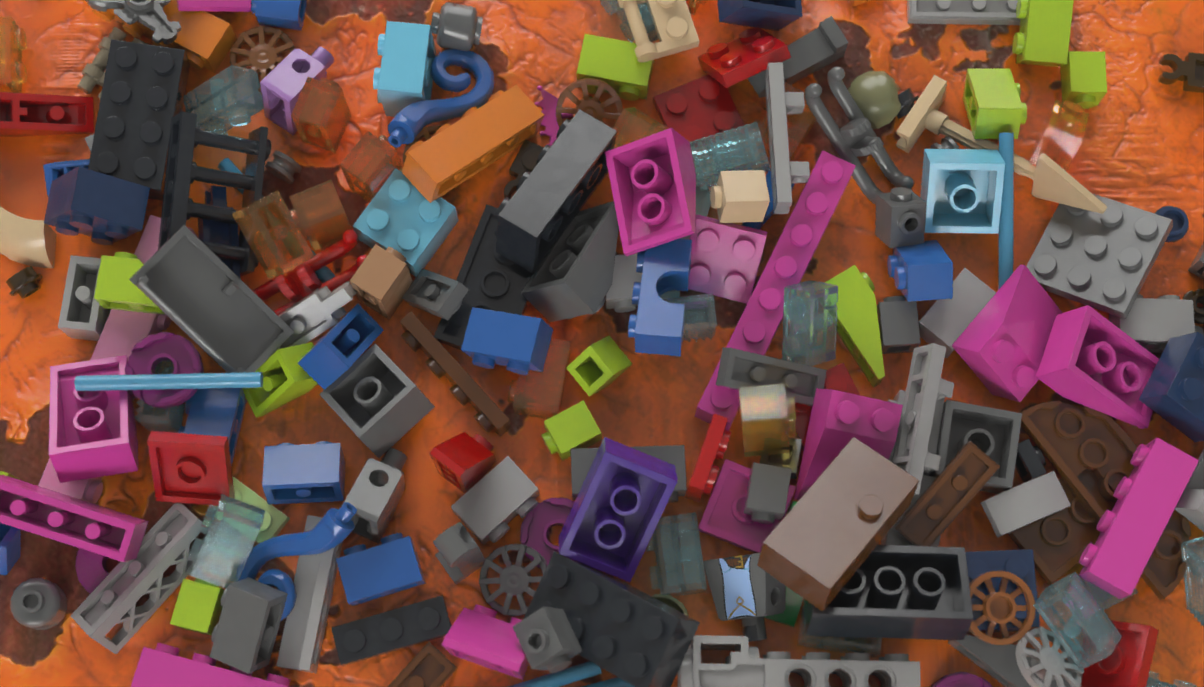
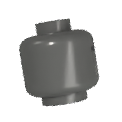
(456, 26)
(38, 604)

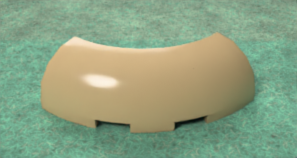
(27, 240)

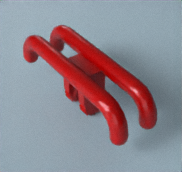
(303, 280)

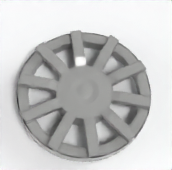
(1047, 661)

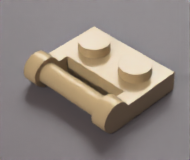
(671, 23)

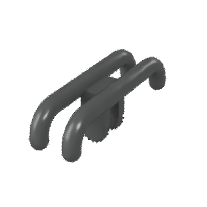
(855, 137)

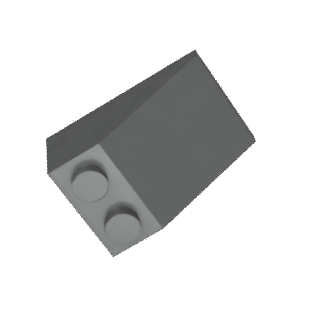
(578, 267)

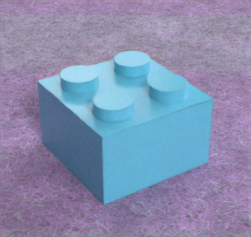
(405, 65)
(962, 190)
(406, 222)

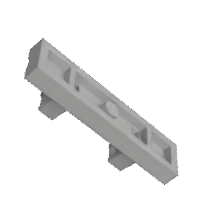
(782, 169)
(918, 410)

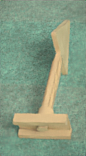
(1048, 178)

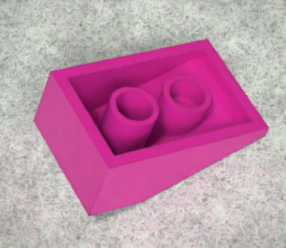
(653, 190)
(1010, 336)
(1097, 366)
(833, 424)
(91, 430)
(487, 641)

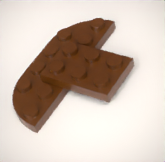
(1092, 460)

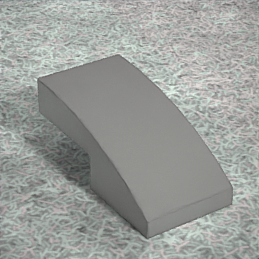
(1025, 504)

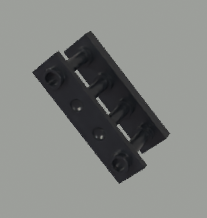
(182, 172)

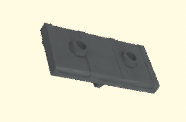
(211, 304)

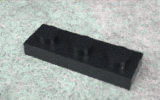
(391, 630)

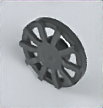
(513, 578)

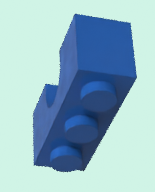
(659, 323)

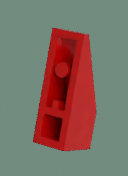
(45, 114)
(463, 460)

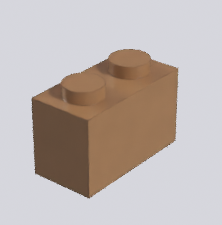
(382, 280)

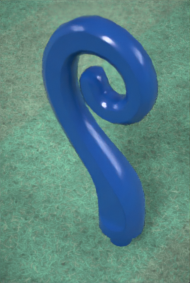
(416, 116)
(326, 535)

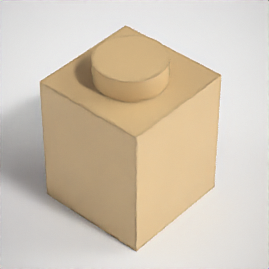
(740, 196)

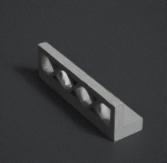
(117, 594)
(307, 621)

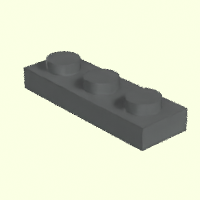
(750, 369)

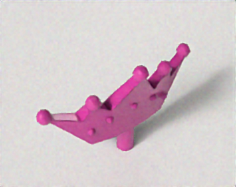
(549, 121)

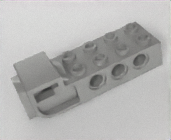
(746, 669)

